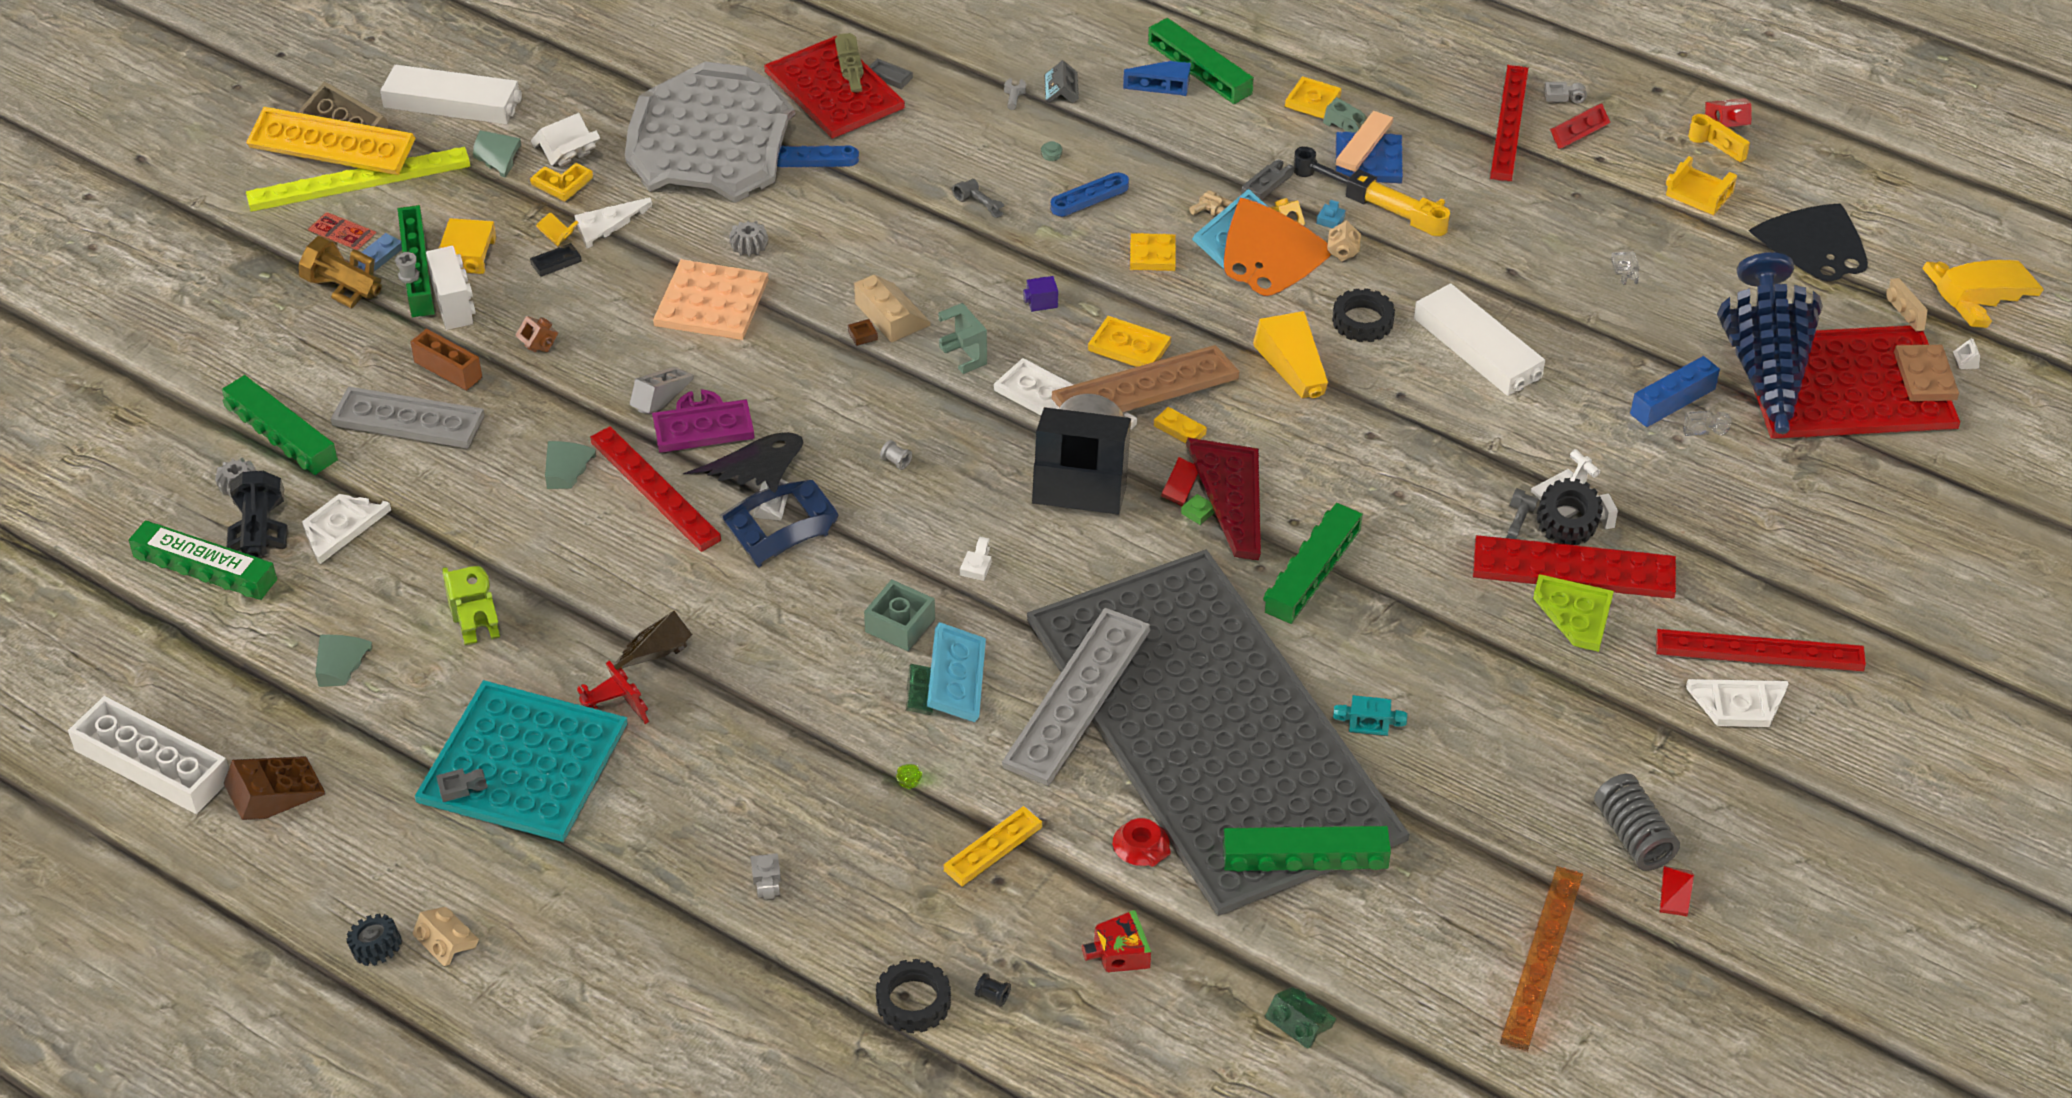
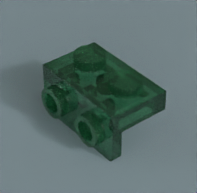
(1299, 1016)

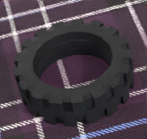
(1359, 330)
(918, 1019)

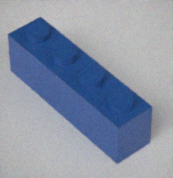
(1674, 391)

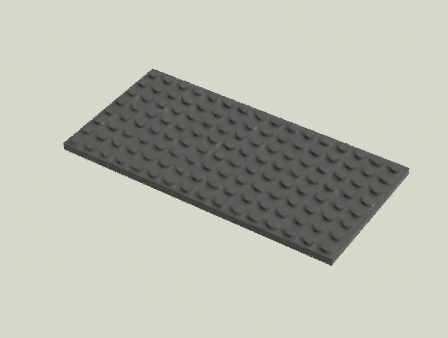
(1216, 724)

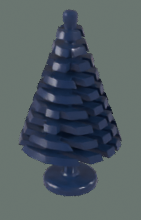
(1773, 335)

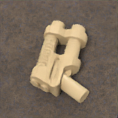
(1211, 202)

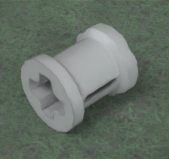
(406, 263)
(895, 454)

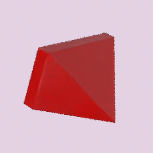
(1676, 891)

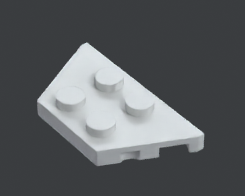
(340, 523)
(1738, 701)

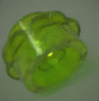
(908, 775)

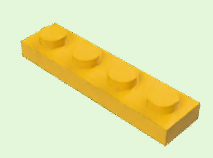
(992, 846)

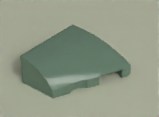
(496, 150)
(565, 463)
(339, 658)

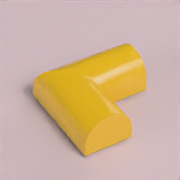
(562, 185)

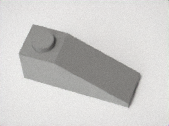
(658, 389)

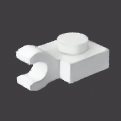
(977, 563)

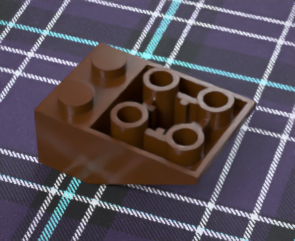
(271, 785)

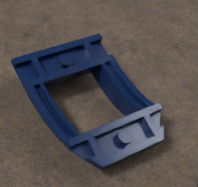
(755, 541)

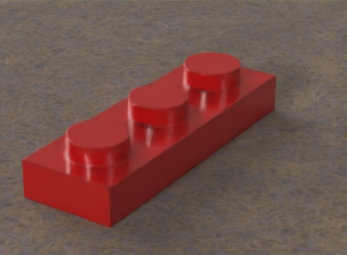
(1580, 125)

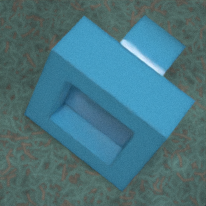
(1331, 215)

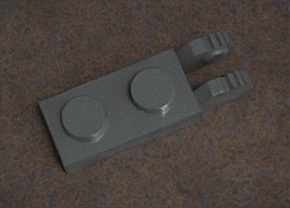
(1268, 179)

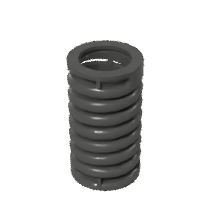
(1637, 822)

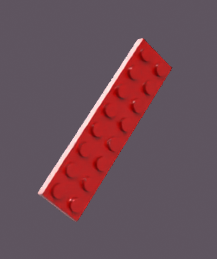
(1598, 567)

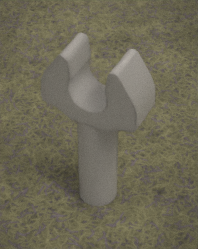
(1014, 91)

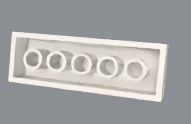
(149, 754)

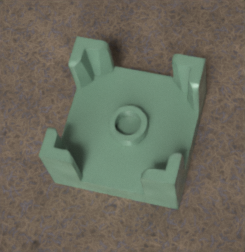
(968, 334)

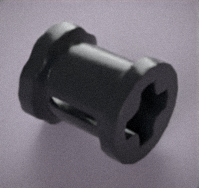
(1002, 989)

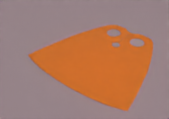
(1276, 241)

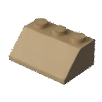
(888, 308)

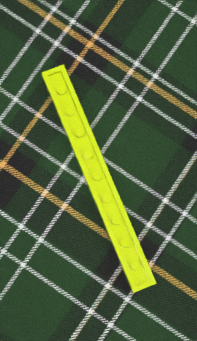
(355, 180)

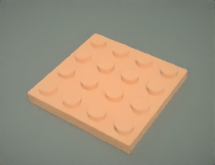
(711, 299)

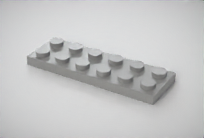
(407, 417)

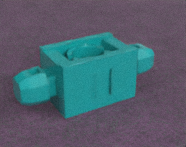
(1370, 715)

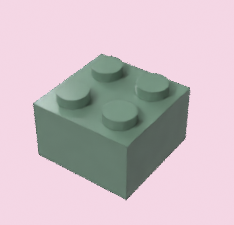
(899, 615)

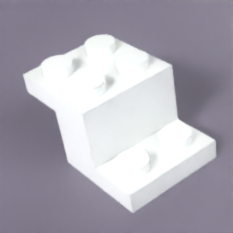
(565, 140)

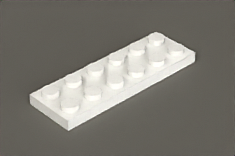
(1033, 387)

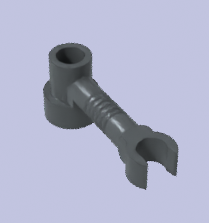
(971, 189)
(1523, 503)

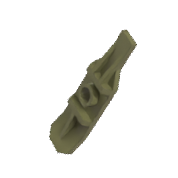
(849, 60)

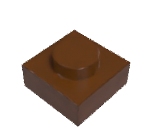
(862, 332)

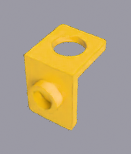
(1285, 206)
(555, 229)

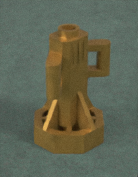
(325, 263)

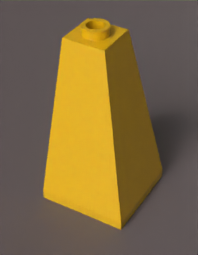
(1292, 352)

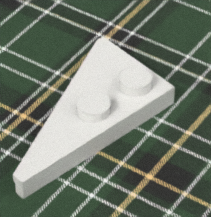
(609, 219)

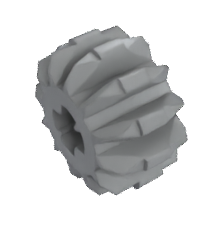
(748, 238)
(229, 472)

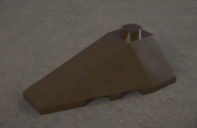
(656, 641)

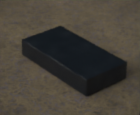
(555, 259)

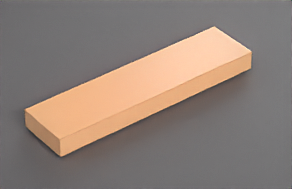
(1364, 141)

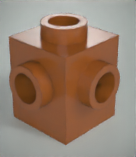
(537, 334)

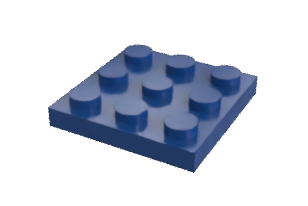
(1383, 160)

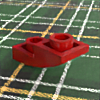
(1180, 481)

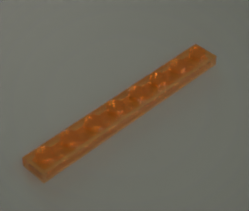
(1541, 959)

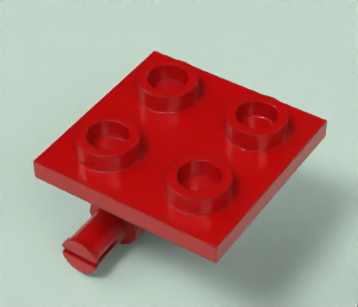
(612, 688)

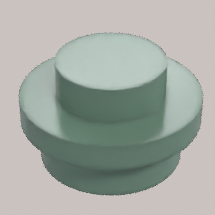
(1051, 151)

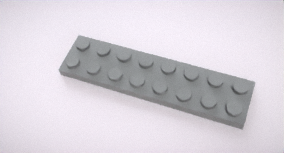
(1076, 696)

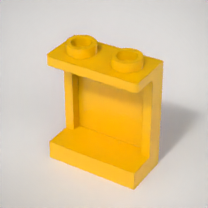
(1699, 188)
(470, 240)

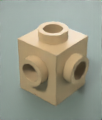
(1344, 241)

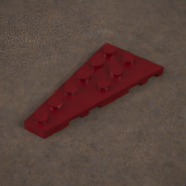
(1232, 486)

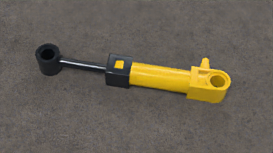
(1364, 188)

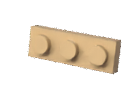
(1907, 304)

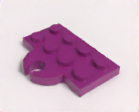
(702, 422)

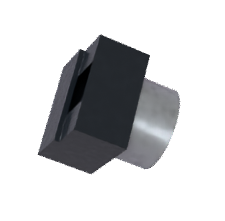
(1082, 455)

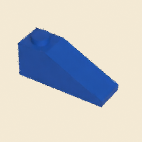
(1162, 77)

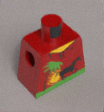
(1120, 944)

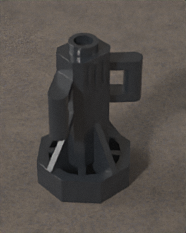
(256, 496)

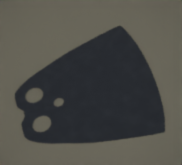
(1811, 236)

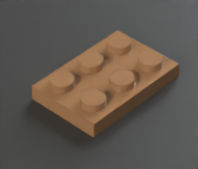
(1926, 372)

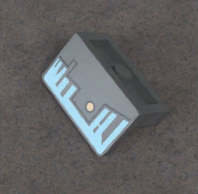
(1061, 80)

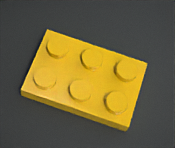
(1128, 342)

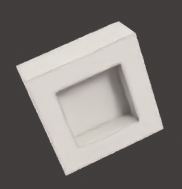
(1609, 512)

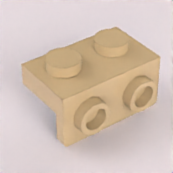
(443, 934)

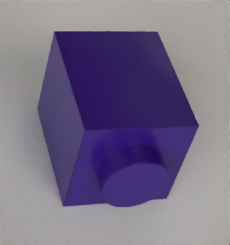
(1041, 293)

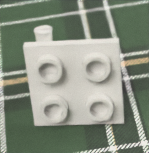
(1584, 467)

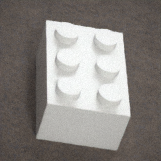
(451, 287)

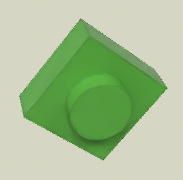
(1198, 509)

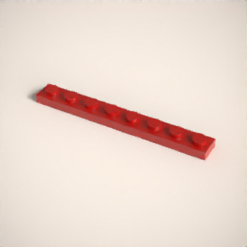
(1509, 123)
(656, 489)
(1760, 650)

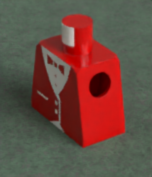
(1732, 112)

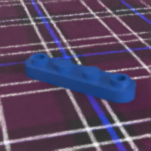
(817, 156)
(1089, 194)

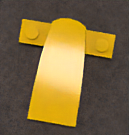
(1981, 284)

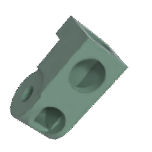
(1344, 116)

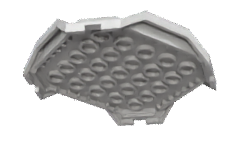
(709, 131)

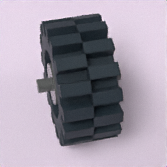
(374, 939)

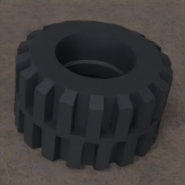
(1575, 495)

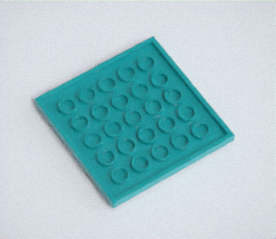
(535, 758)

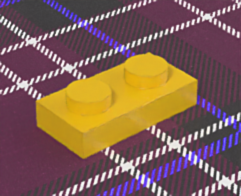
(1179, 425)

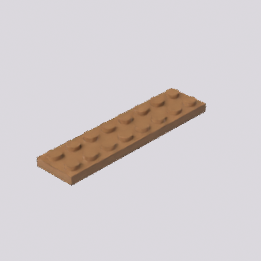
(1157, 380)

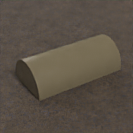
(337, 105)

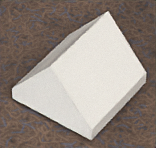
(1967, 355)

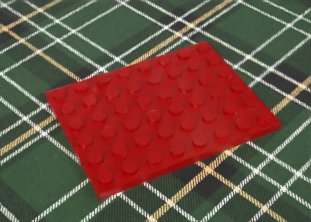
(1859, 389)

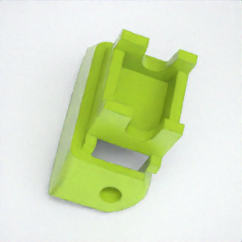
(476, 602)

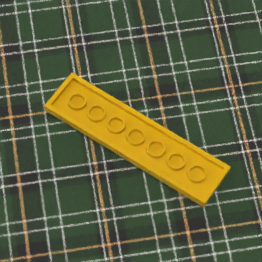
(331, 140)

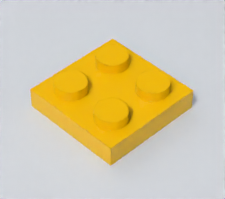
(1312, 97)
(1153, 252)

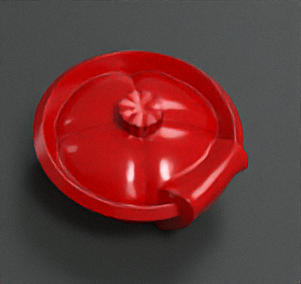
(1141, 842)

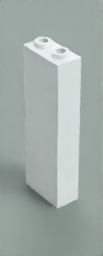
(450, 94)
(1479, 339)

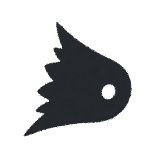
(757, 461)

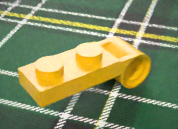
(1707, 129)

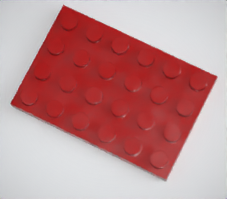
(817, 85)

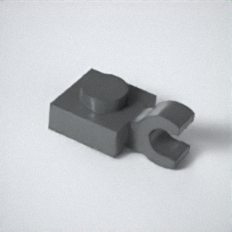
(456, 783)

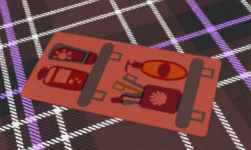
(342, 230)

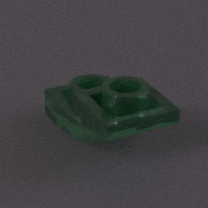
(918, 689)

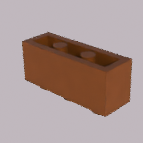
(446, 359)

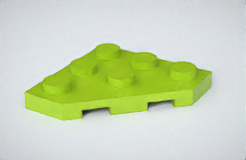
(1575, 609)

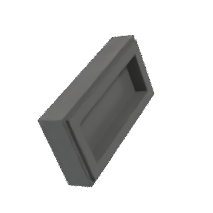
(891, 73)

